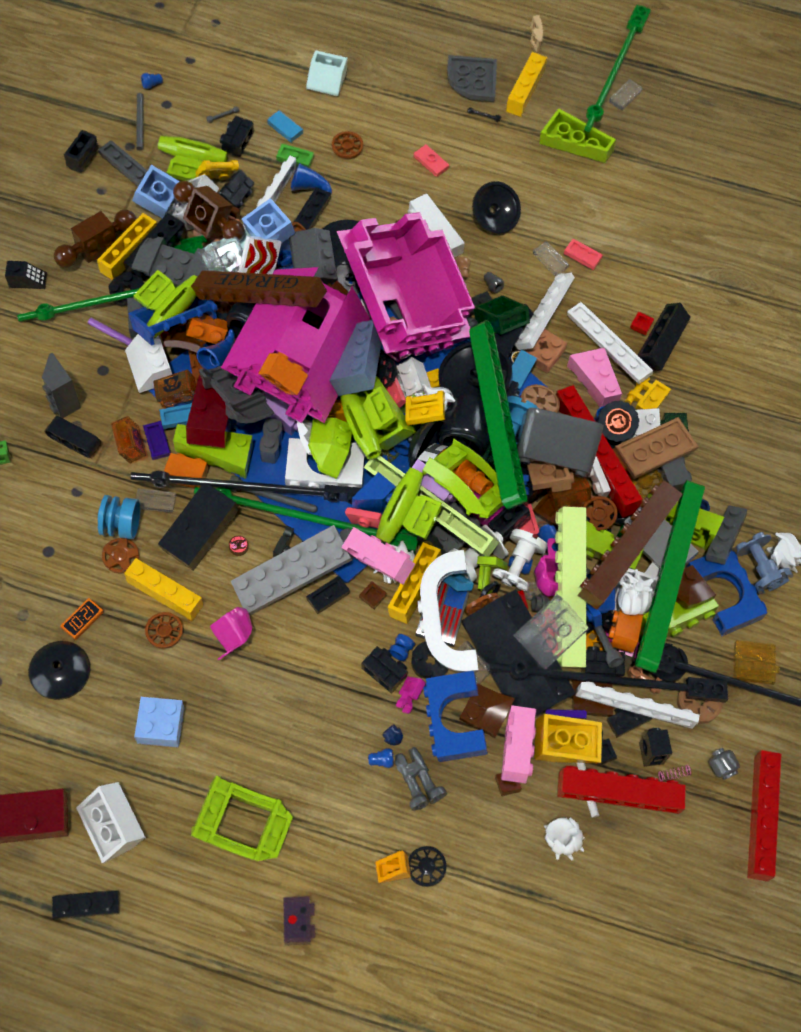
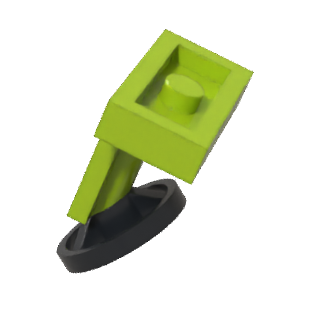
(486, 565)

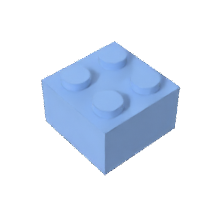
(155, 191)
(268, 222)
(159, 722)

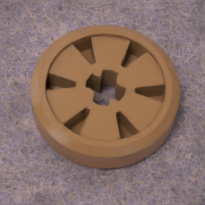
(541, 394)
(708, 710)

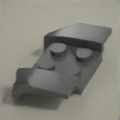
(172, 262)
(238, 404)

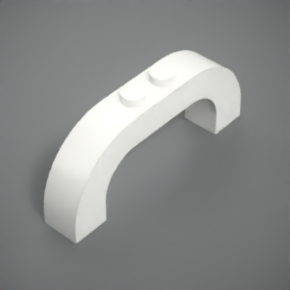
(437, 571)

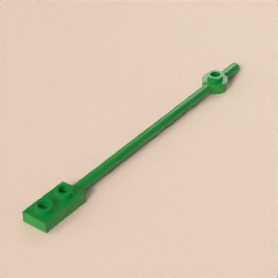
(635, 24)
(47, 311)
(402, 535)

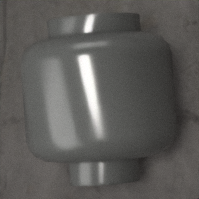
(724, 763)

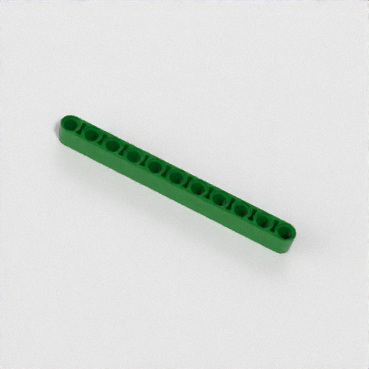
(498, 415)
(670, 577)

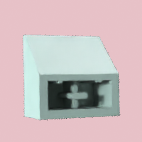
(326, 73)

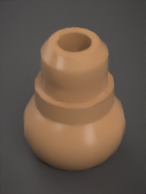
(463, 264)

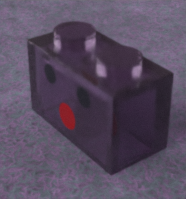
(297, 921)

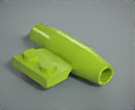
(188, 155)
(164, 298)
(368, 417)
(408, 509)

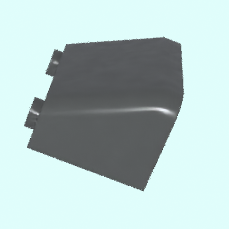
(559, 440)

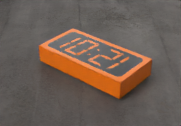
(82, 619)

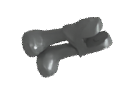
(410, 771)

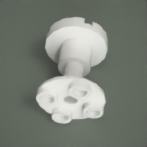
(523, 553)
(472, 554)

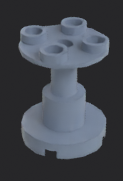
(770, 574)

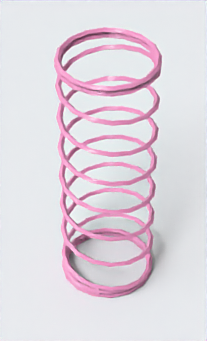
(659, 773)

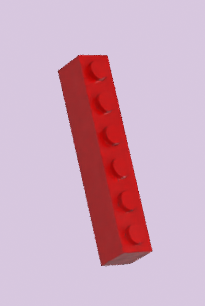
(621, 790)
(764, 816)

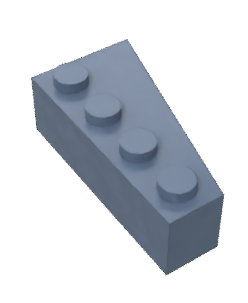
(358, 361)

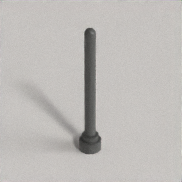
(277, 497)
(613, 657)

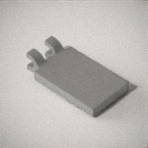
(657, 544)

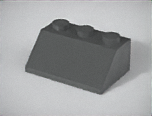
(314, 249)
(59, 388)

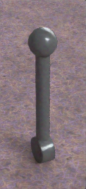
(210, 119)

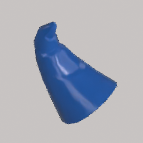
(308, 179)
(215, 355)

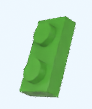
(302, 156)

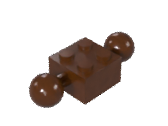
(207, 211)
(93, 237)

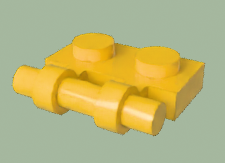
(652, 398)

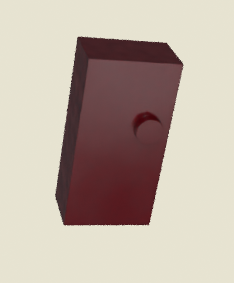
(207, 418)
(33, 815)

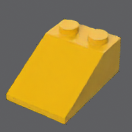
(567, 740)

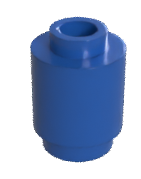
(547, 532)

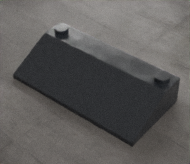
(493, 637)

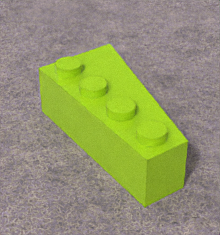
(568, 135)
(397, 430)
(232, 458)
(705, 528)
(599, 541)
(685, 617)

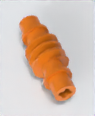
(474, 480)

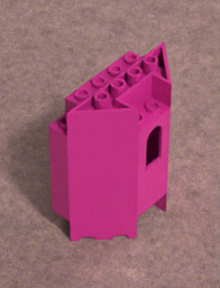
(417, 271)
(318, 351)

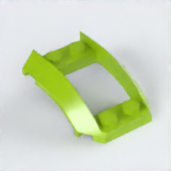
(441, 470)
(214, 808)

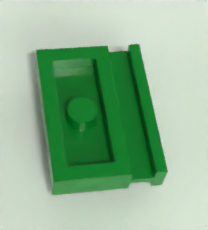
(191, 244)

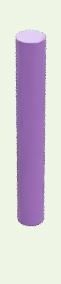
(113, 333)

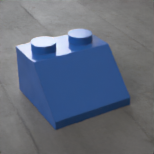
(374, 495)

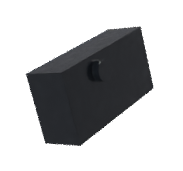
(198, 526)

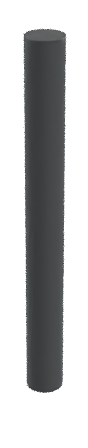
(139, 122)

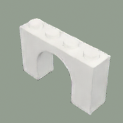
(300, 474)

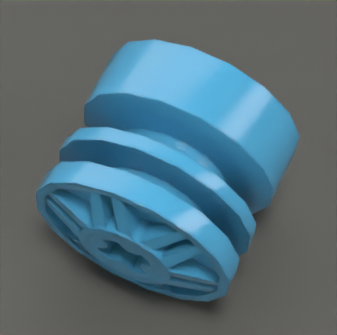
(117, 516)

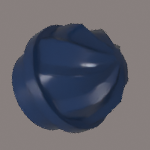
(393, 735)

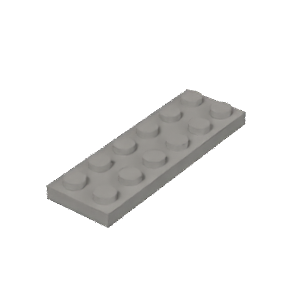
(291, 570)

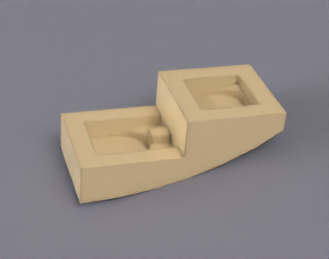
(537, 33)

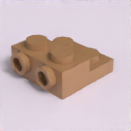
(548, 475)

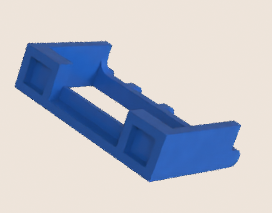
(141, 316)

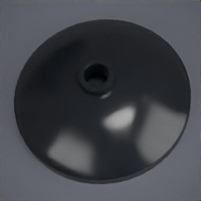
(504, 203)
(421, 440)
(61, 681)

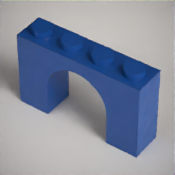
(749, 608)
(441, 692)

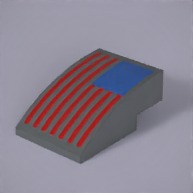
(451, 609)

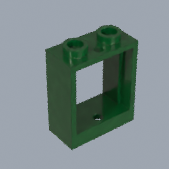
(502, 314)

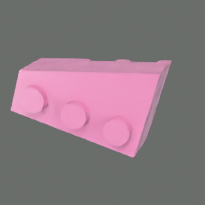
(597, 375)
(378, 556)
(518, 744)

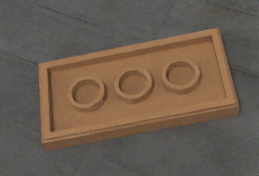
(656, 448)

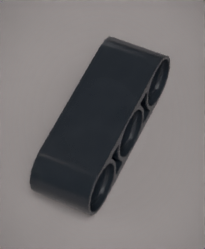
(72, 436)

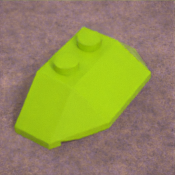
(330, 444)

